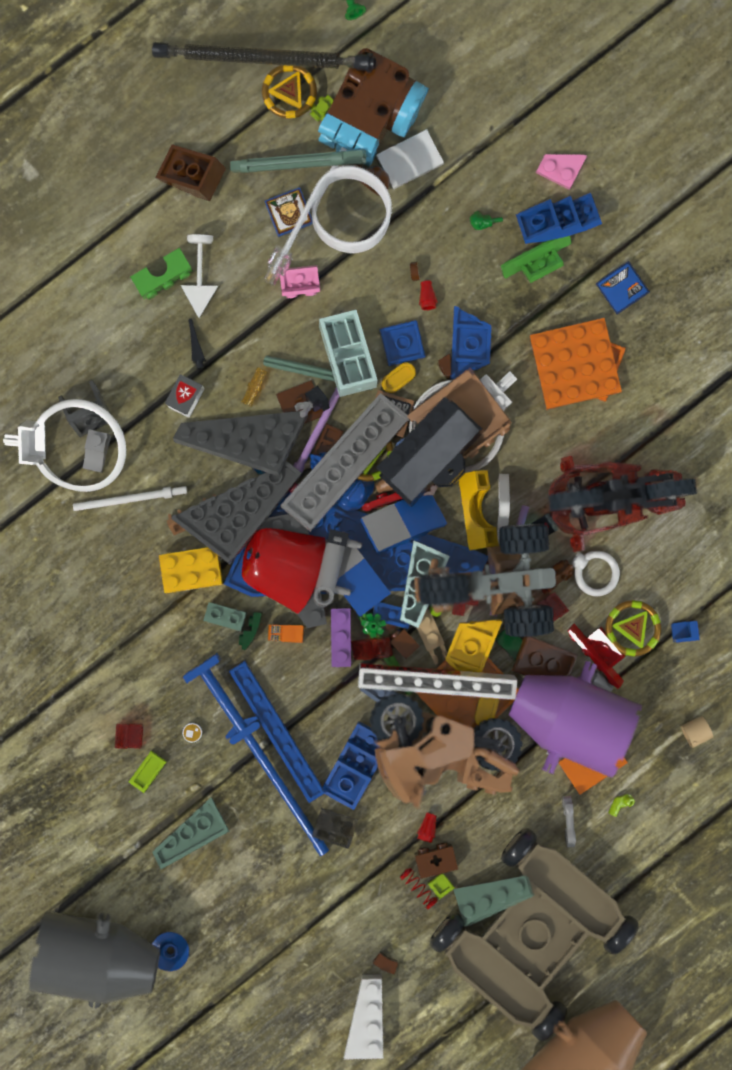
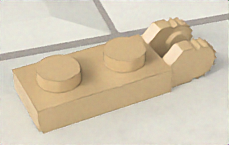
(431, 636)

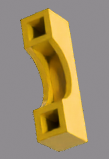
(479, 532)

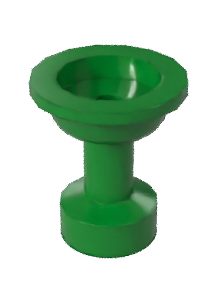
(354, 10)

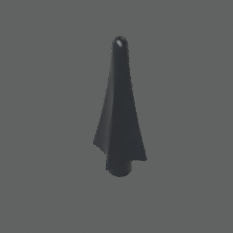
(196, 351)

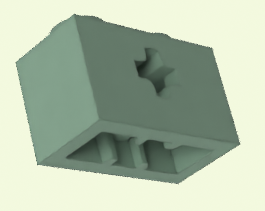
(225, 616)

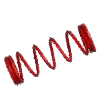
(432, 901)

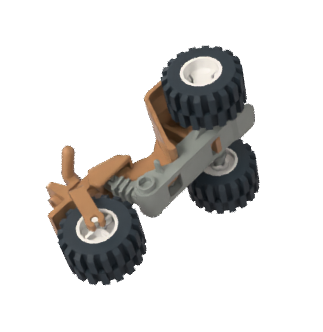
(506, 585)

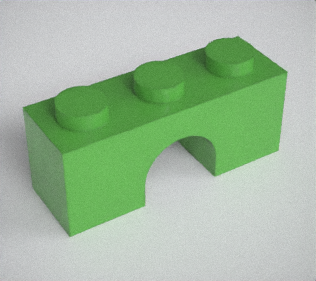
(177, 269)

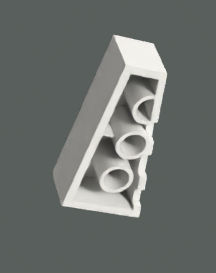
(366, 1028)

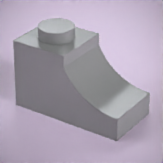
(96, 450)

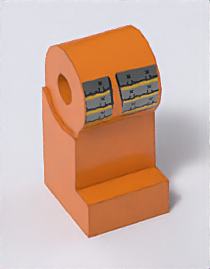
(286, 633)

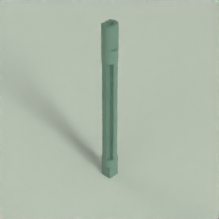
(299, 161)

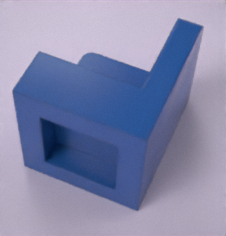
(685, 631)

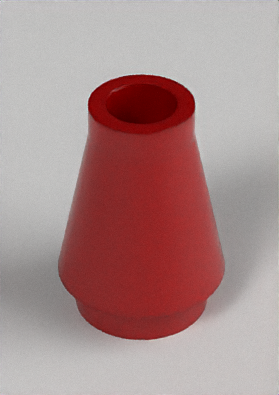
(427, 296)
(427, 828)

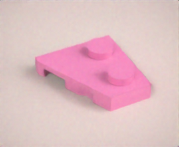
(561, 168)

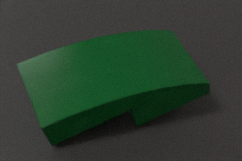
(248, 636)
(509, 643)

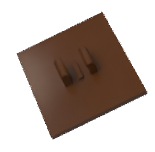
(292, 396)

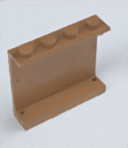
(476, 402)

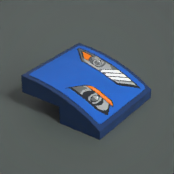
(622, 287)

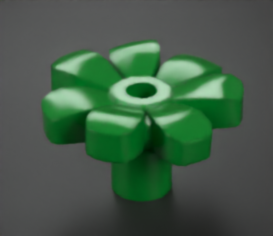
(373, 620)

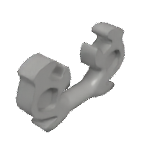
(570, 838)

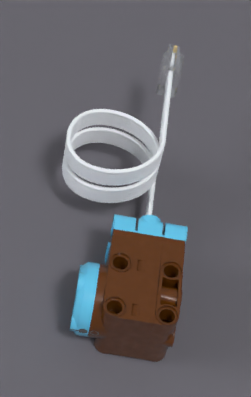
(358, 121)

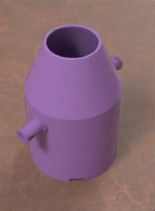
(575, 720)

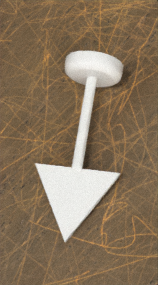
(199, 295)

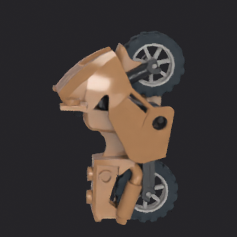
(413, 760)

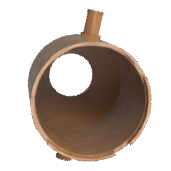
(593, 1041)

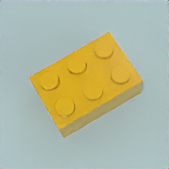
(190, 570)

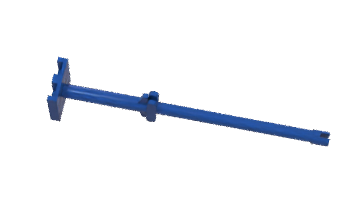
(241, 730)

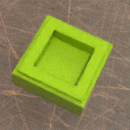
(441, 885)

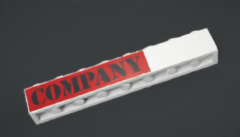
(437, 681)

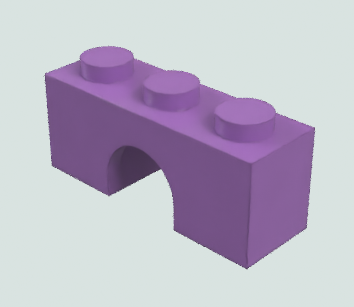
(341, 637)

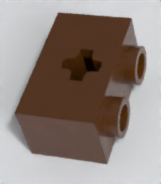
(445, 864)

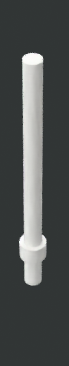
(167, 492)

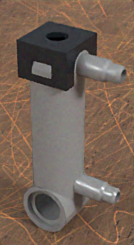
(331, 566)

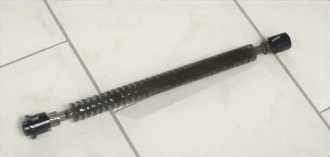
(264, 56)

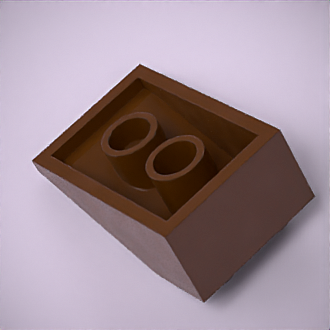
(191, 172)

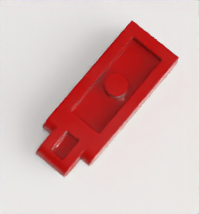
(382, 500)

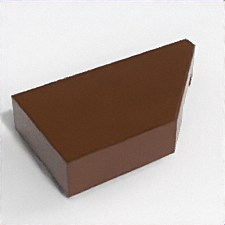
(328, 439)

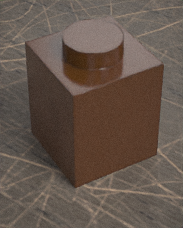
(404, 643)

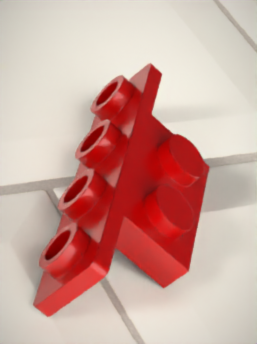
(601, 651)

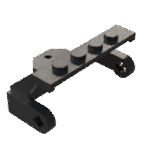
(431, 452)

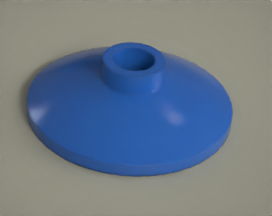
(174, 960)

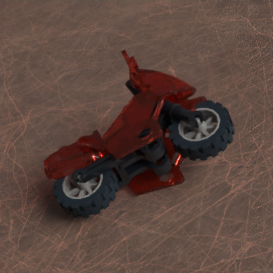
(624, 495)

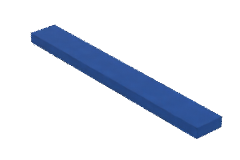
(277, 732)

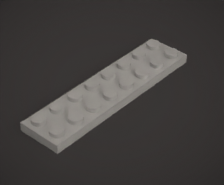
(345, 462)

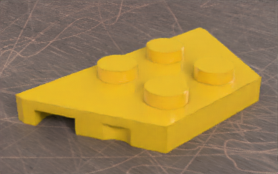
(472, 645)

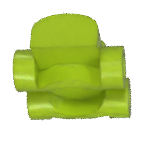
(319, 111)

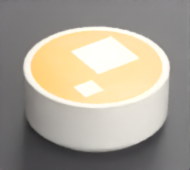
(192, 732)

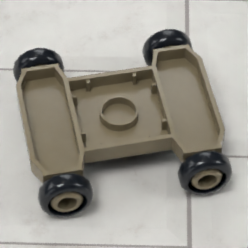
(534, 937)

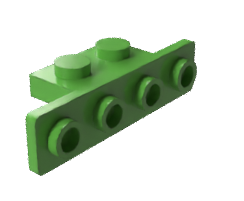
(537, 261)

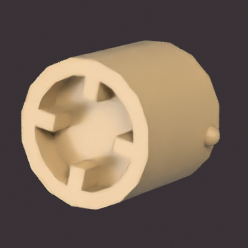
(697, 731)

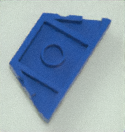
(469, 343)

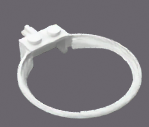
(497, 391)
(33, 450)

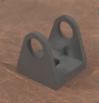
(85, 419)

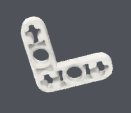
(504, 502)

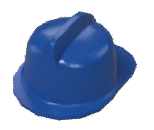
(356, 495)

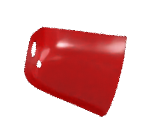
(286, 565)

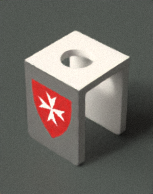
(184, 396)

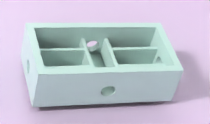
(348, 353)

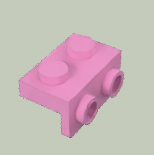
(300, 281)

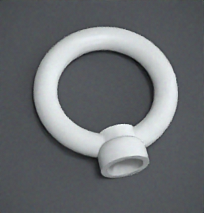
(581, 561)

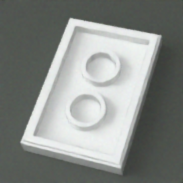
(410, 159)

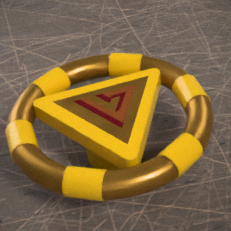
(289, 91)

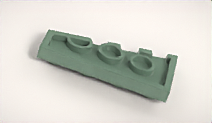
(197, 831)
(489, 898)

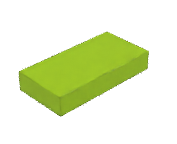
(147, 771)

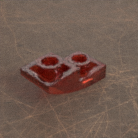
(371, 648)

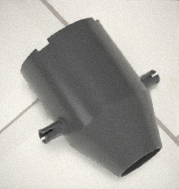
(92, 960)

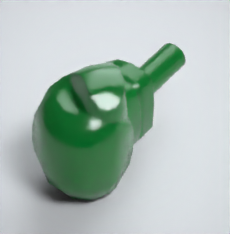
(481, 221)

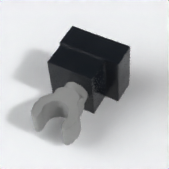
(315, 400)

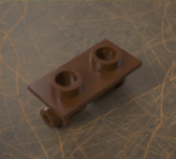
(563, 572)

